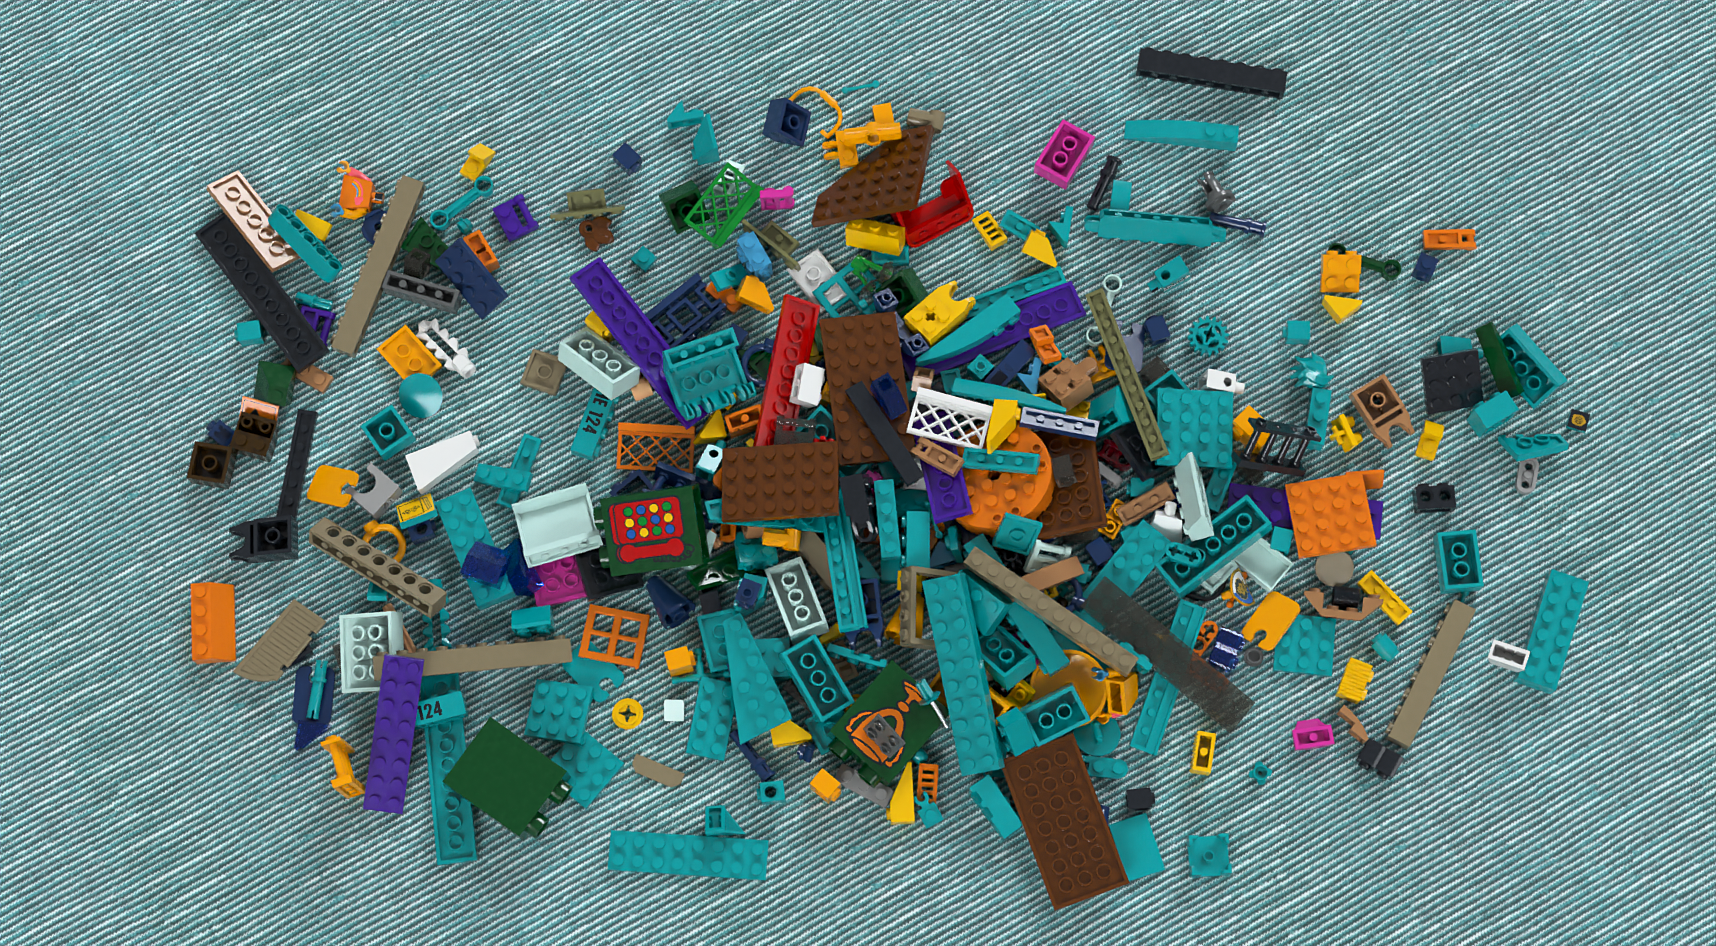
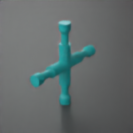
(700, 671)

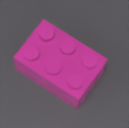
(1064, 154)

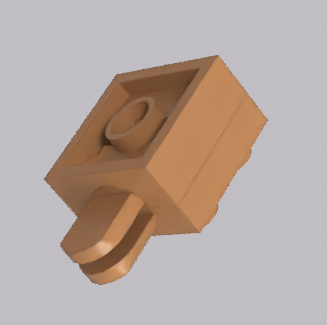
(1069, 383)

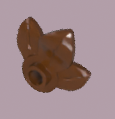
(600, 233)

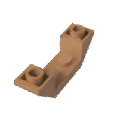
(1370, 604)

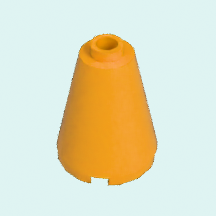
(893, 627)

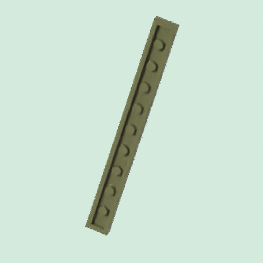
(1127, 375)

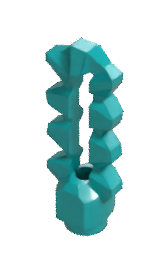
(445, 629)

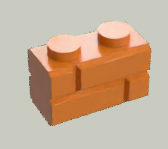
(743, 421)

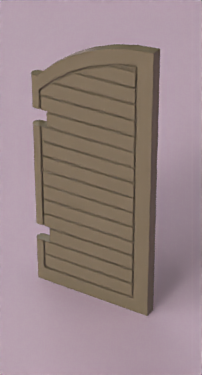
(280, 644)

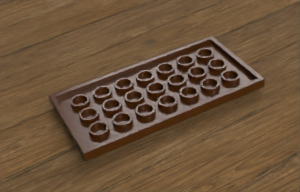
(862, 351)
(1064, 822)

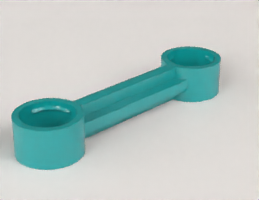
(462, 203)

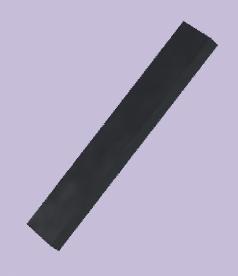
(884, 433)
(297, 463)

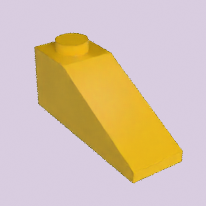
(1002, 422)
(902, 802)

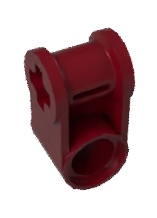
(1112, 456)

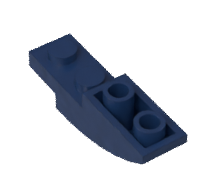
(1010, 364)

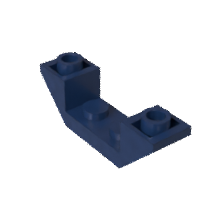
(911, 345)

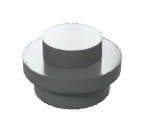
(1253, 656)

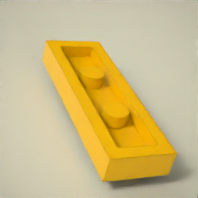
(1392, 604)

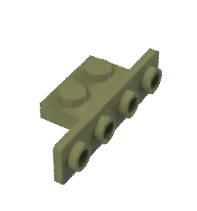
(586, 202)
(777, 240)

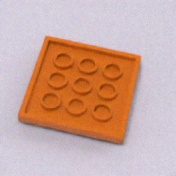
(1330, 515)

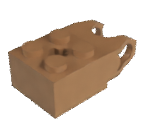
(1385, 415)

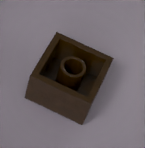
(211, 465)

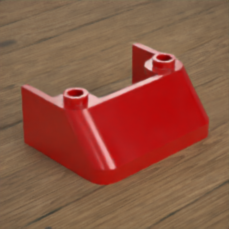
(939, 214)

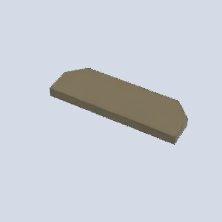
(657, 771)

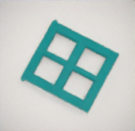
(851, 295)

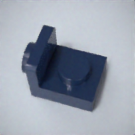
(220, 432)

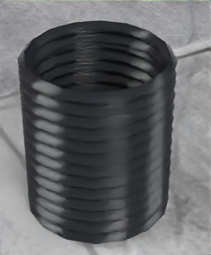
(1345, 597)

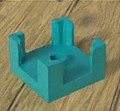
(1208, 855)

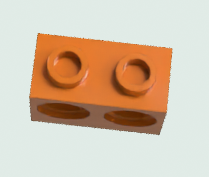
(482, 250)

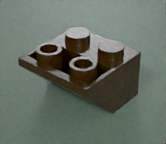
(255, 436)

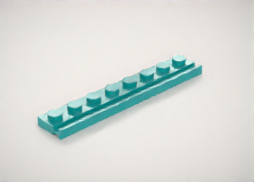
(844, 571)
(1161, 694)

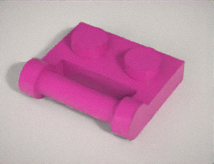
(771, 198)

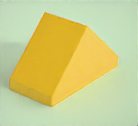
(1340, 307)
(711, 430)

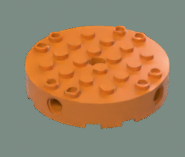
(1012, 492)

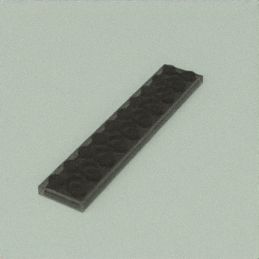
(1167, 654)

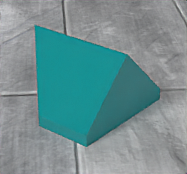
(720, 822)

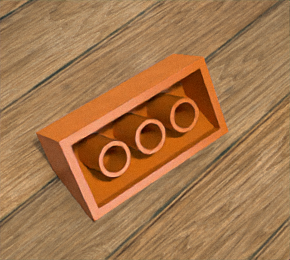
(213, 622)

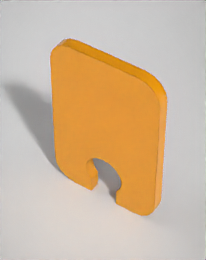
(328, 484)
(1272, 616)

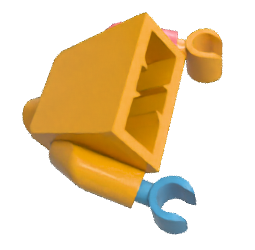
(1121, 692)

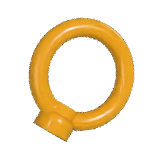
(373, 529)

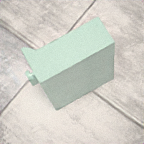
(1263, 564)

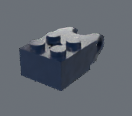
(874, 613)

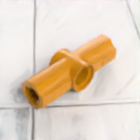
(872, 133)

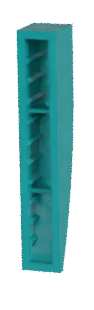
(1183, 133)
(974, 332)
(987, 393)

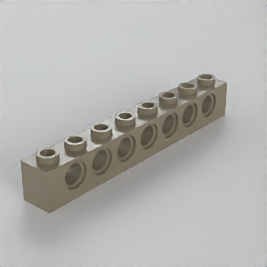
(377, 567)

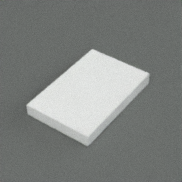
(813, 273)

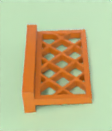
(654, 430)

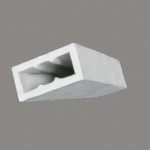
(441, 459)

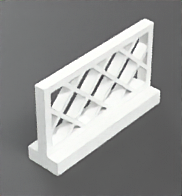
(950, 404)

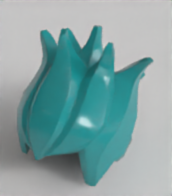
(1311, 372)

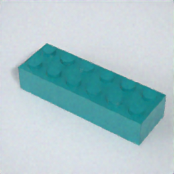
(464, 527)
(1233, 534)
(1552, 630)

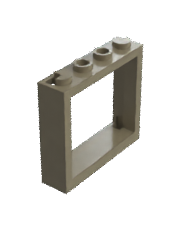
(908, 605)

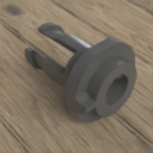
(1217, 197)

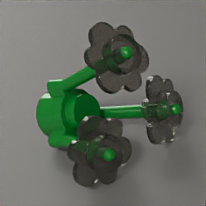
(862, 265)

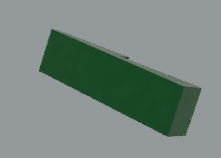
(1496, 356)

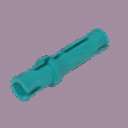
(317, 689)

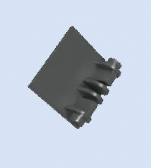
(884, 736)

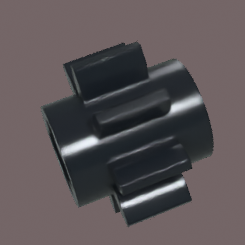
(1012, 559)

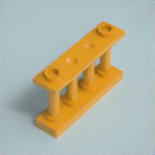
(345, 781)

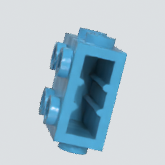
(754, 256)

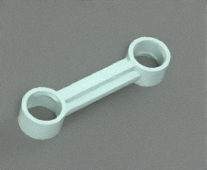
(1110, 296)

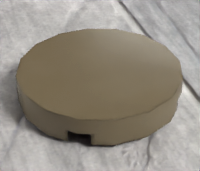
(1334, 568)

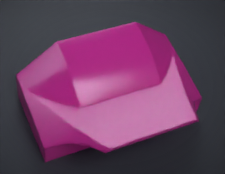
(1312, 735)

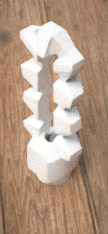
(460, 362)

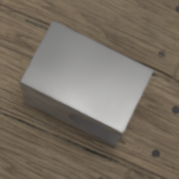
(380, 498)

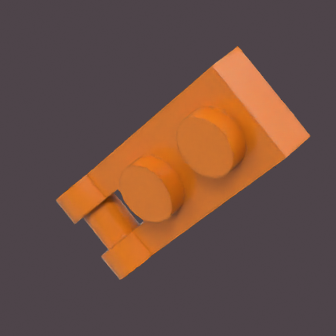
(1449, 239)

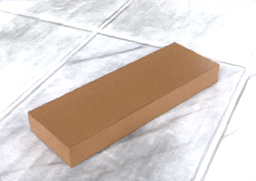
(1145, 503)

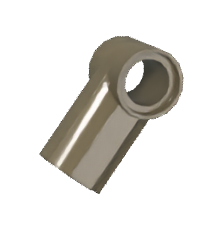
(923, 118)

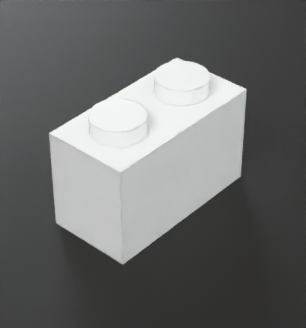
(807, 385)

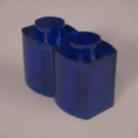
(1225, 649)

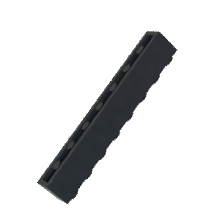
(1211, 73)

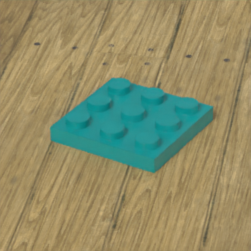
(1306, 647)
(559, 711)
(589, 767)

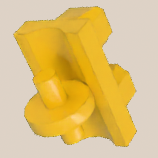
(1343, 433)

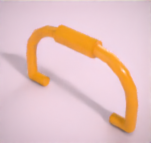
(832, 102)

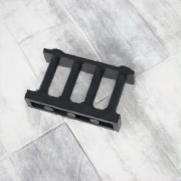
(1276, 463)

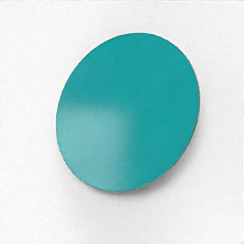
(420, 395)
(1098, 738)

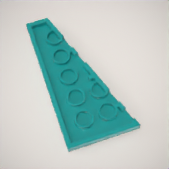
(755, 692)

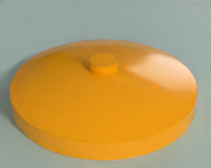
(1091, 691)

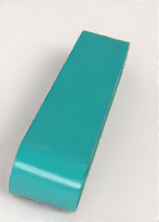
(305, 243)

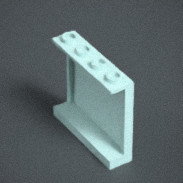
(557, 525)

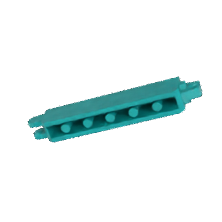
(1154, 227)

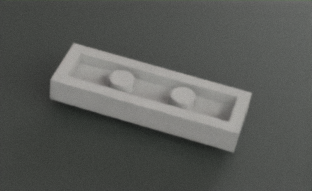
(849, 779)

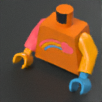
(356, 194)

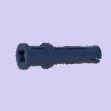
(1246, 225)
(757, 763)

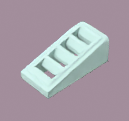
(719, 190)

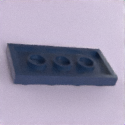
(471, 278)

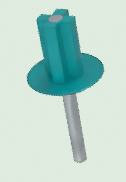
(929, 698)

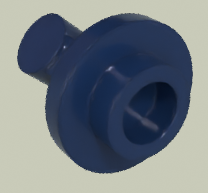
(806, 751)

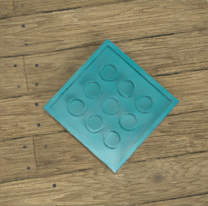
(1196, 424)

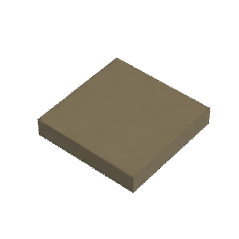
(543, 372)

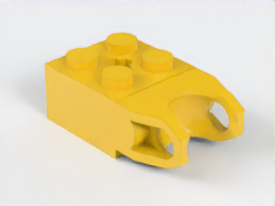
(938, 314)

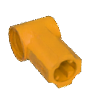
(786, 539)

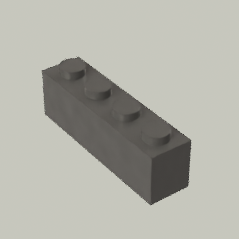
(422, 292)

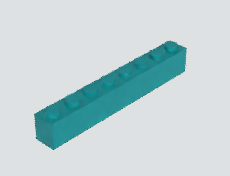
(1029, 627)

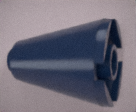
(669, 602)

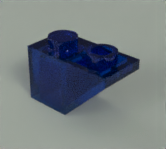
(888, 396)

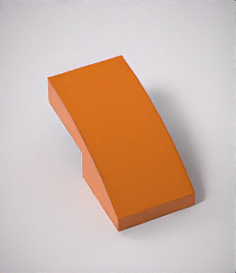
(1044, 344)

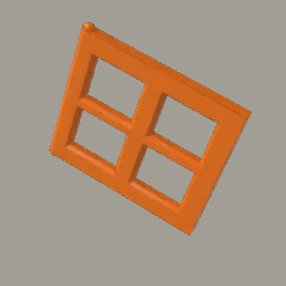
(614, 636)

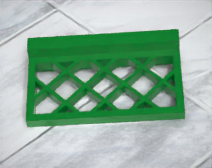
(734, 217)

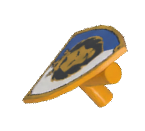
(1238, 589)

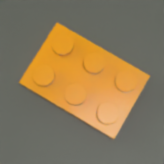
(408, 354)

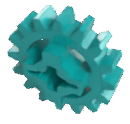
(1215, 338)

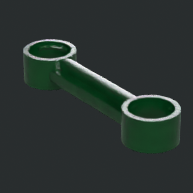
(1373, 264)

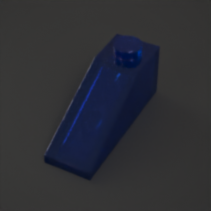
(523, 580)

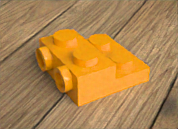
(1340, 272)

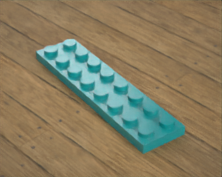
(1125, 569)
(688, 855)

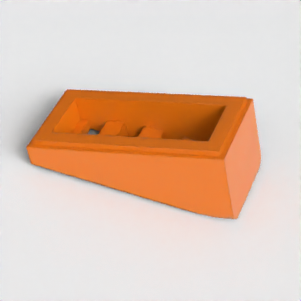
(928, 767)

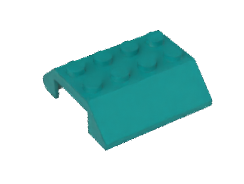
(706, 374)

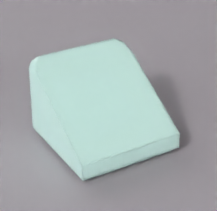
(674, 710)

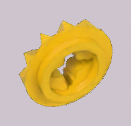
(622, 706)

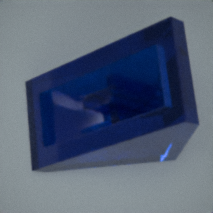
(308, 732)

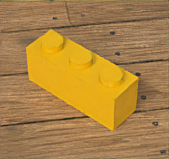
(875, 236)

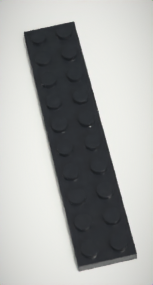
(262, 292)

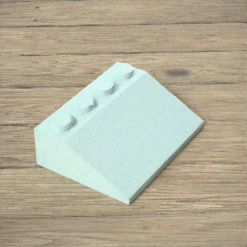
(364, 637)

